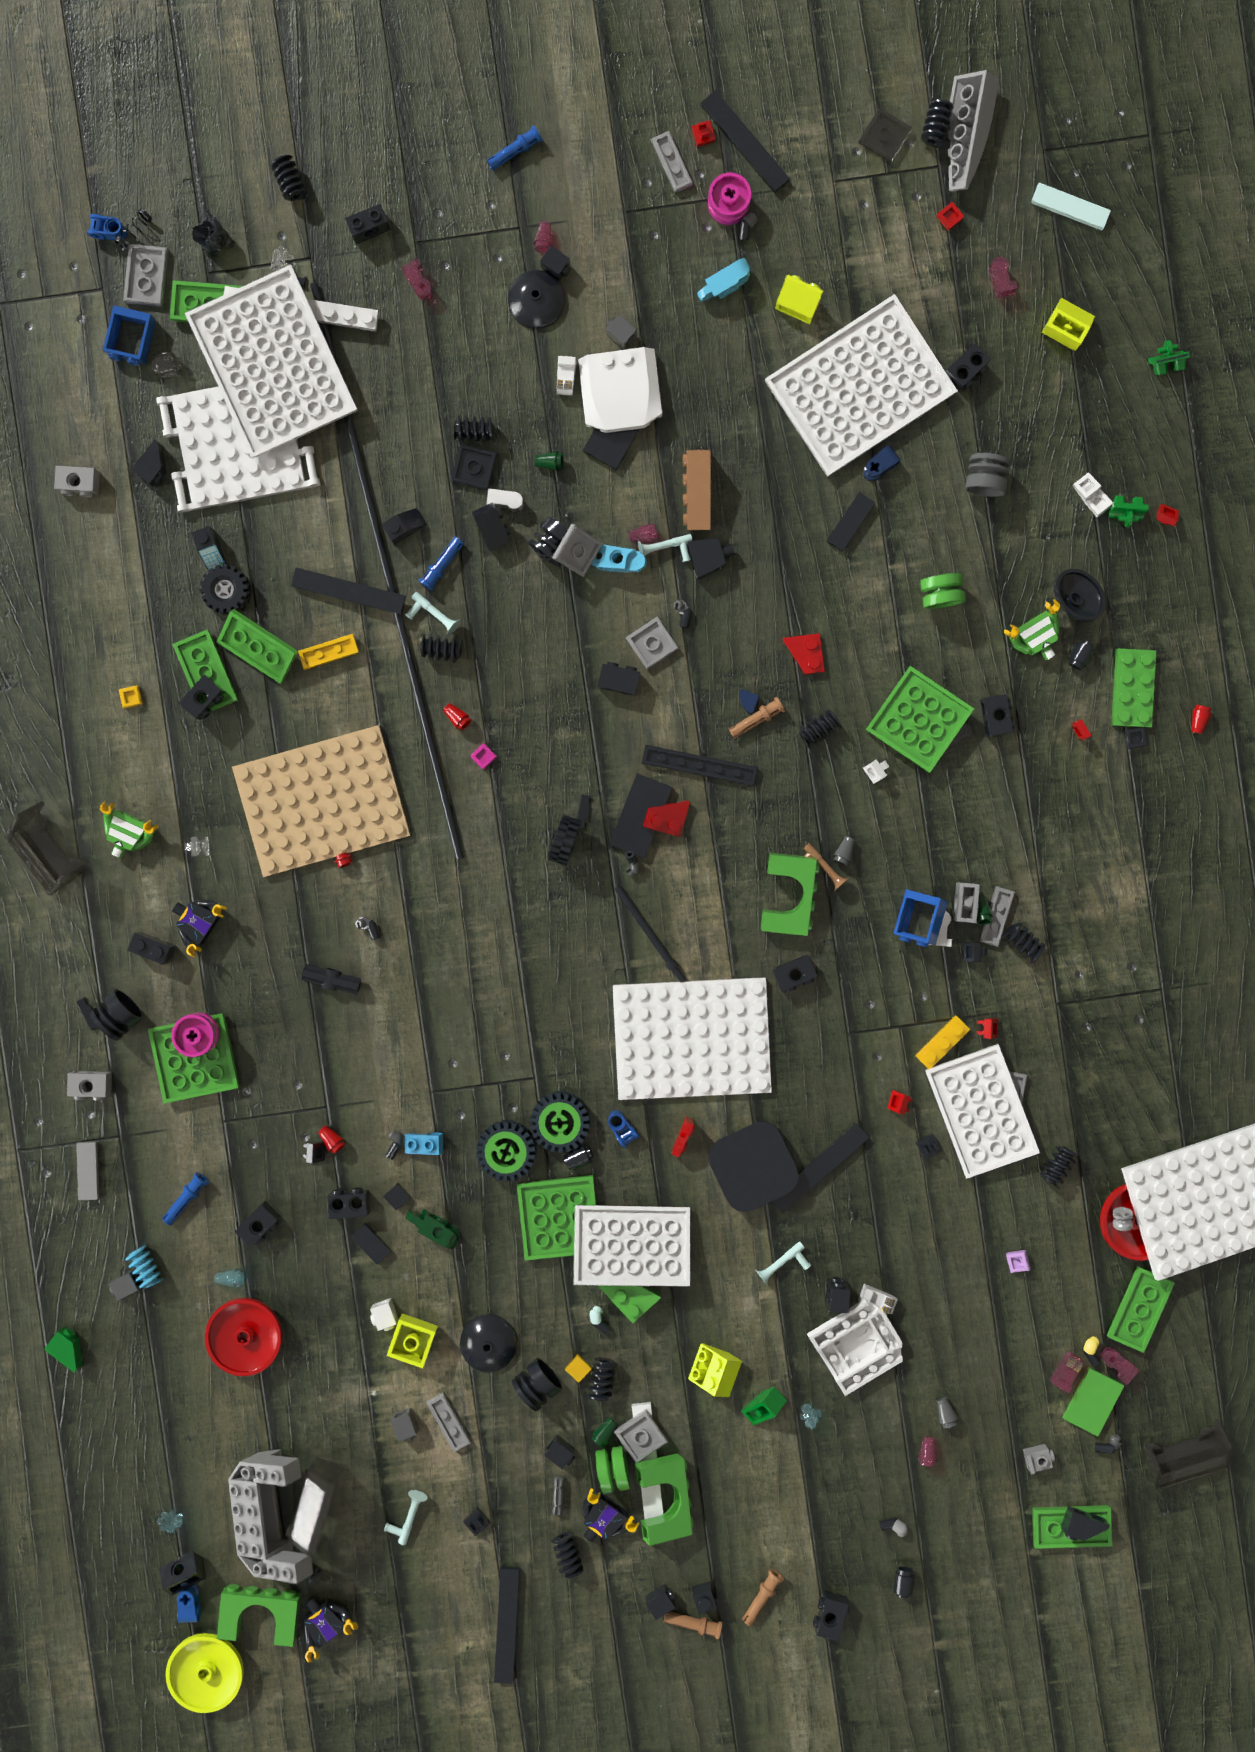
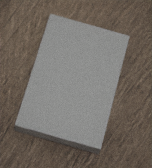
(146, 275)

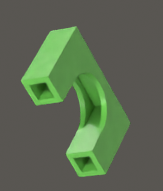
(798, 919)
(677, 1520)
(283, 1605)

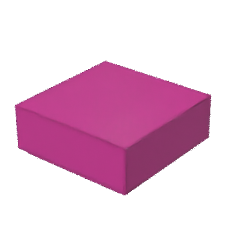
(483, 756)

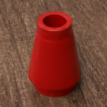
(457, 716)
(1200, 718)
(331, 1139)

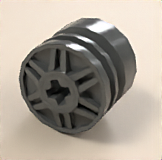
(988, 474)

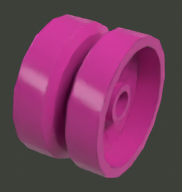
(729, 198)
(184, 1034)

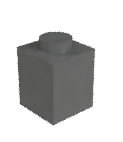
(620, 331)
(124, 1285)
(404, 1425)

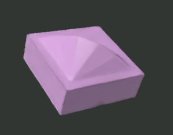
(1018, 1261)

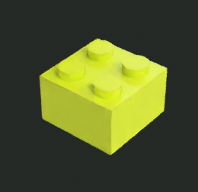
(412, 1340)

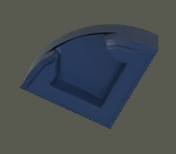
(748, 700)

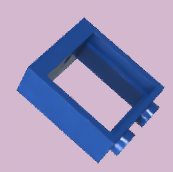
(119, 314)
(906, 912)

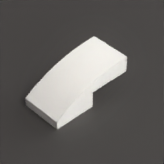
(1092, 495)

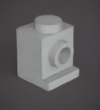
(1035, 1453)

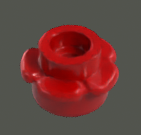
(343, 860)

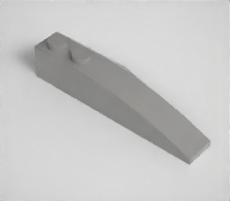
(970, 124)

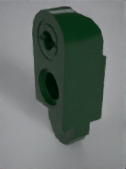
(434, 1228)

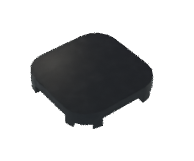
(753, 1166)

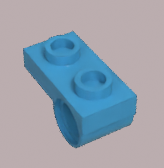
(424, 1143)

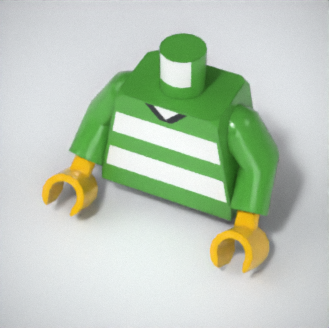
(1037, 633)
(125, 830)

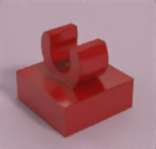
(703, 133)
(990, 1028)
(899, 1102)

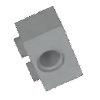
(66, 476)
(966, 902)
(100, 1080)

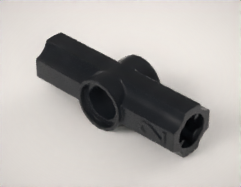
(331, 979)

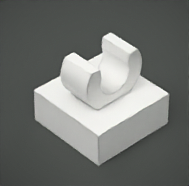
(876, 771)

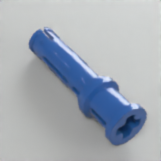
(521, 144)
(436, 571)
(190, 1192)

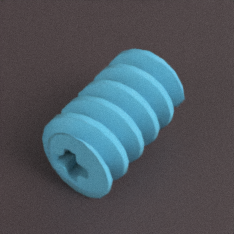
(143, 1267)

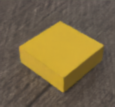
(130, 697)
(578, 1368)

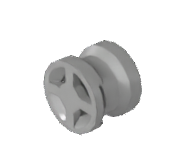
(1122, 1218)

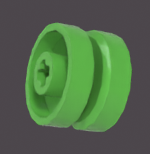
(943, 591)
(610, 1470)

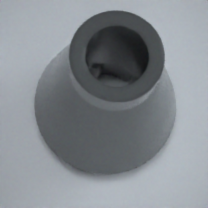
(844, 852)
(946, 1413)

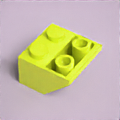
(799, 298)
(1068, 324)
(715, 1370)

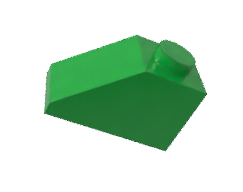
(66, 1348)
(764, 1406)

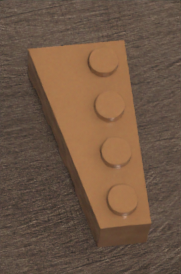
(697, 489)

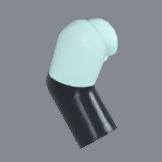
(595, 1317)

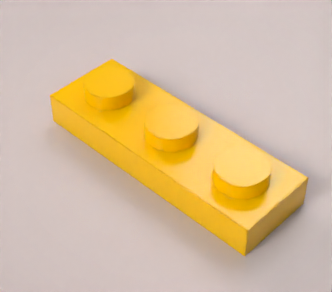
(328, 651)
(942, 1042)

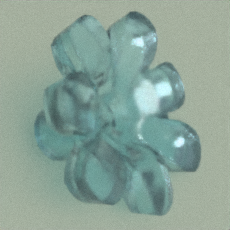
(810, 1415)
(170, 1521)

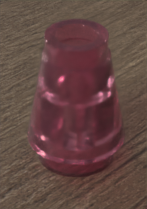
(543, 237)
(644, 533)
(928, 1452)

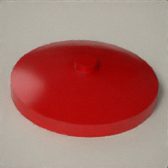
(1124, 1243)
(243, 1336)

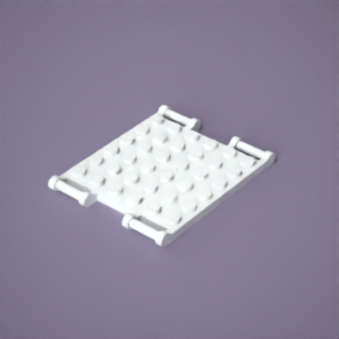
(218, 460)

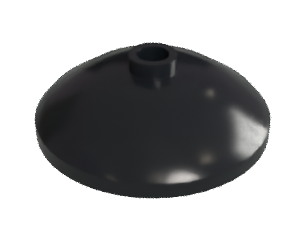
(540, 310)
(1079, 595)
(492, 1331)

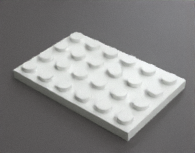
(982, 1111)
(632, 1246)

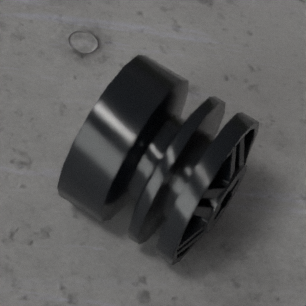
(550, 541)
(116, 1015)
(537, 1384)

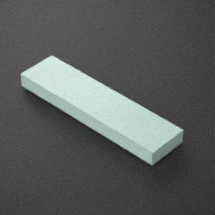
(1070, 206)

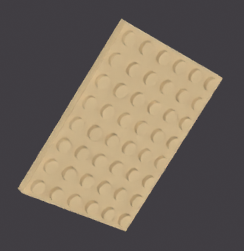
(321, 801)

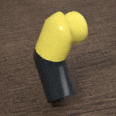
(1090, 1349)

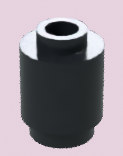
(1081, 655)
(578, 1157)
(904, 1582)

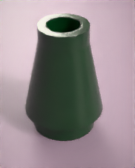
(550, 460)
(984, 913)
(604, 1433)

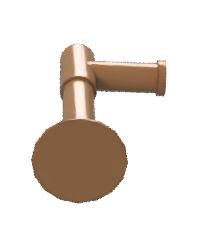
(837, 880)

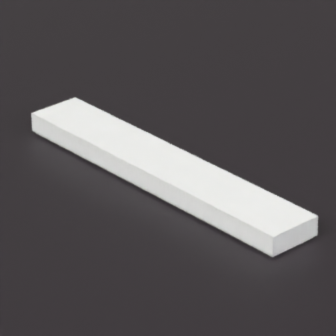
(650, 1495)

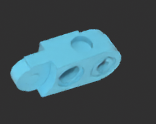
(726, 280)
(632, 560)

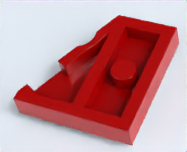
(807, 652)
(667, 818)
(685, 1131)

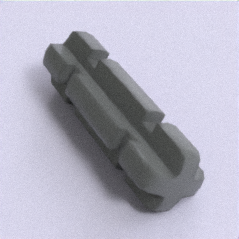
(558, 1495)

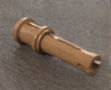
(764, 713)
(767, 1590)
(701, 1625)

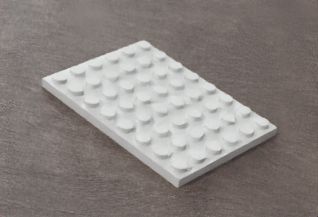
(271, 361)
(861, 385)
(692, 1038)
(1196, 1202)

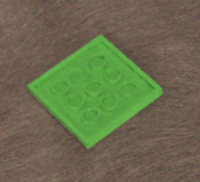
(919, 719)
(191, 1077)
(549, 1214)

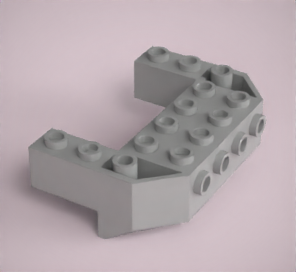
(257, 1517)

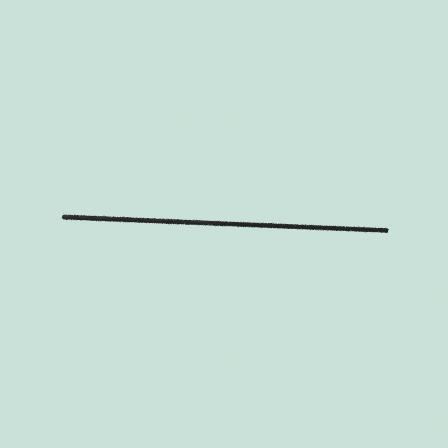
(398, 618)

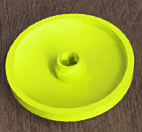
(204, 1673)

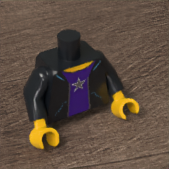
(197, 922)
(605, 1517)
(325, 1623)

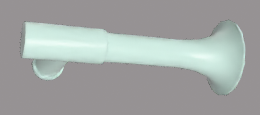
(678, 541)
(422, 602)
(795, 1252)
(416, 1498)

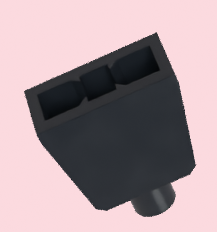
(708, 556)

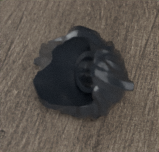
(209, 234)

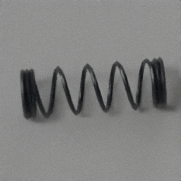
(121, 244)

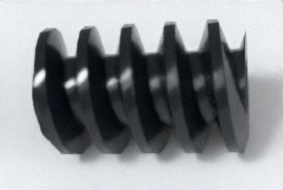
(936, 122)
(288, 178)
(473, 428)
(440, 648)
(819, 727)
(1024, 941)
(1058, 1165)
(603, 1379)
(570, 1555)

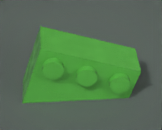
(632, 1299)

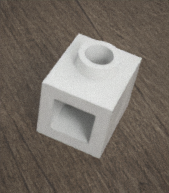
(384, 1315)

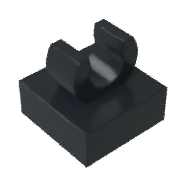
(973, 951)
(928, 1146)
(315, 1152)
(476, 1521)

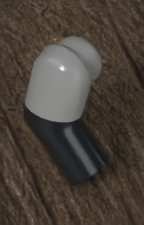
(894, 1524)

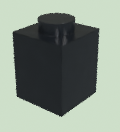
(555, 263)
(560, 1452)
(704, 1597)
(660, 1601)

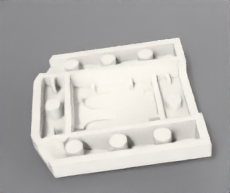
(620, 389)
(858, 1345)

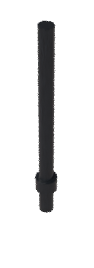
(671, 964)

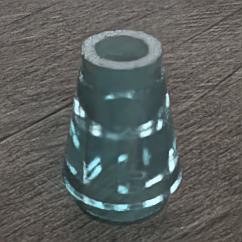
(230, 1278)

